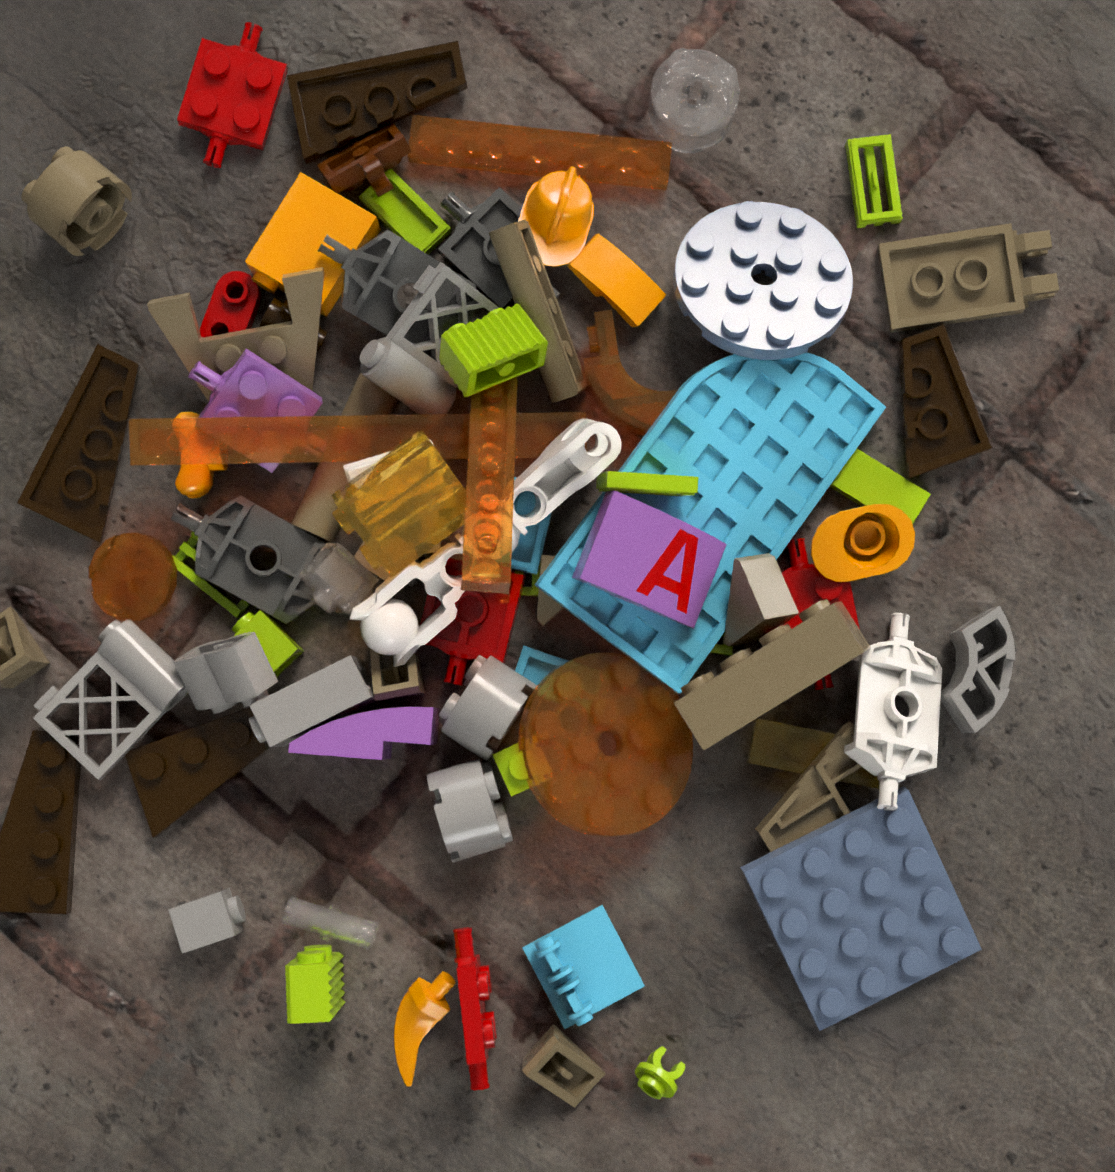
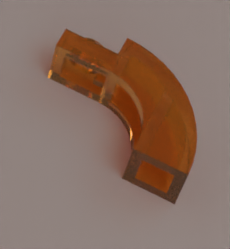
(610, 385)

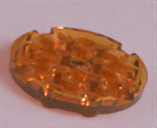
(563, 753)

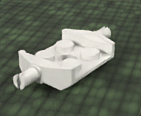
(883, 738)

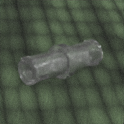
(330, 923)

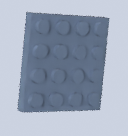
(861, 909)

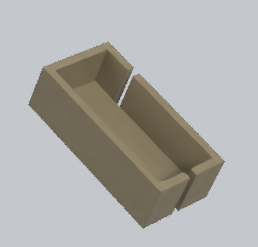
(772, 674)

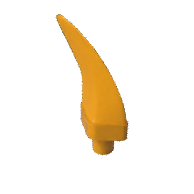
(416, 1016)

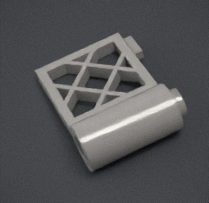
(402, 366)
(139, 669)

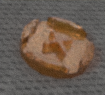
(133, 576)

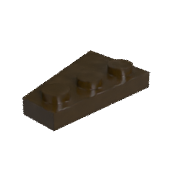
(937, 405)
(190, 765)

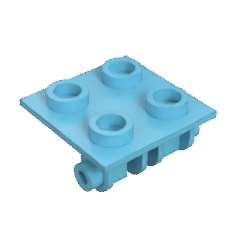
(583, 967)

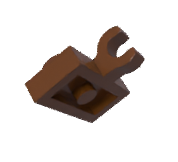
(366, 160)

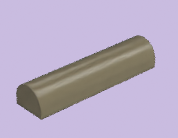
(534, 293)
(317, 505)

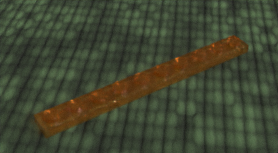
(320, 437)

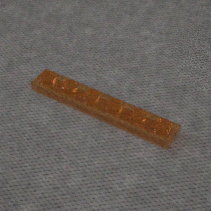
(539, 151)
(490, 490)

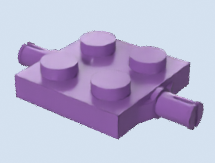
(254, 390)

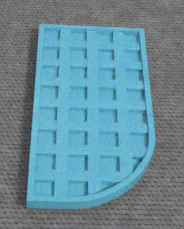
(763, 453)

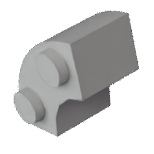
(982, 670)

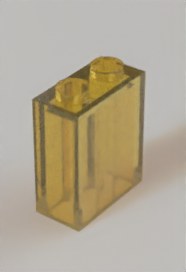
(402, 505)

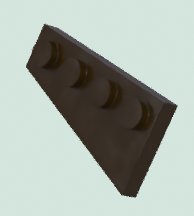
(363, 96)
(83, 454)
(41, 830)

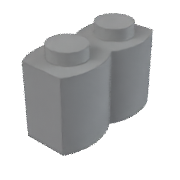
(226, 673)

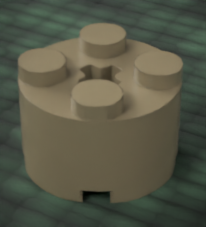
(77, 201)

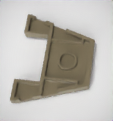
(285, 345)
(813, 796)

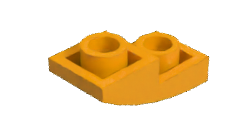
(618, 279)

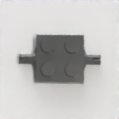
(471, 248)

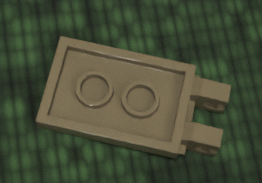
(962, 276)

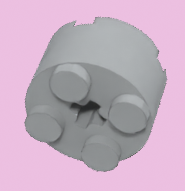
(486, 707)
(466, 809)

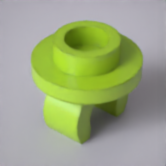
(654, 1079)

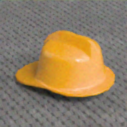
(559, 216)
(862, 542)

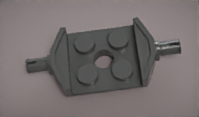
(378, 272)
(225, 552)

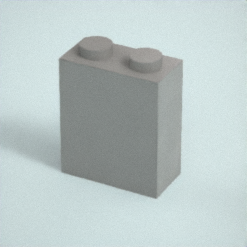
(312, 702)

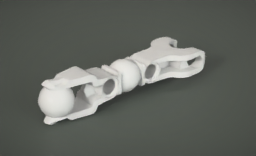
(561, 469)

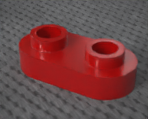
(229, 312)

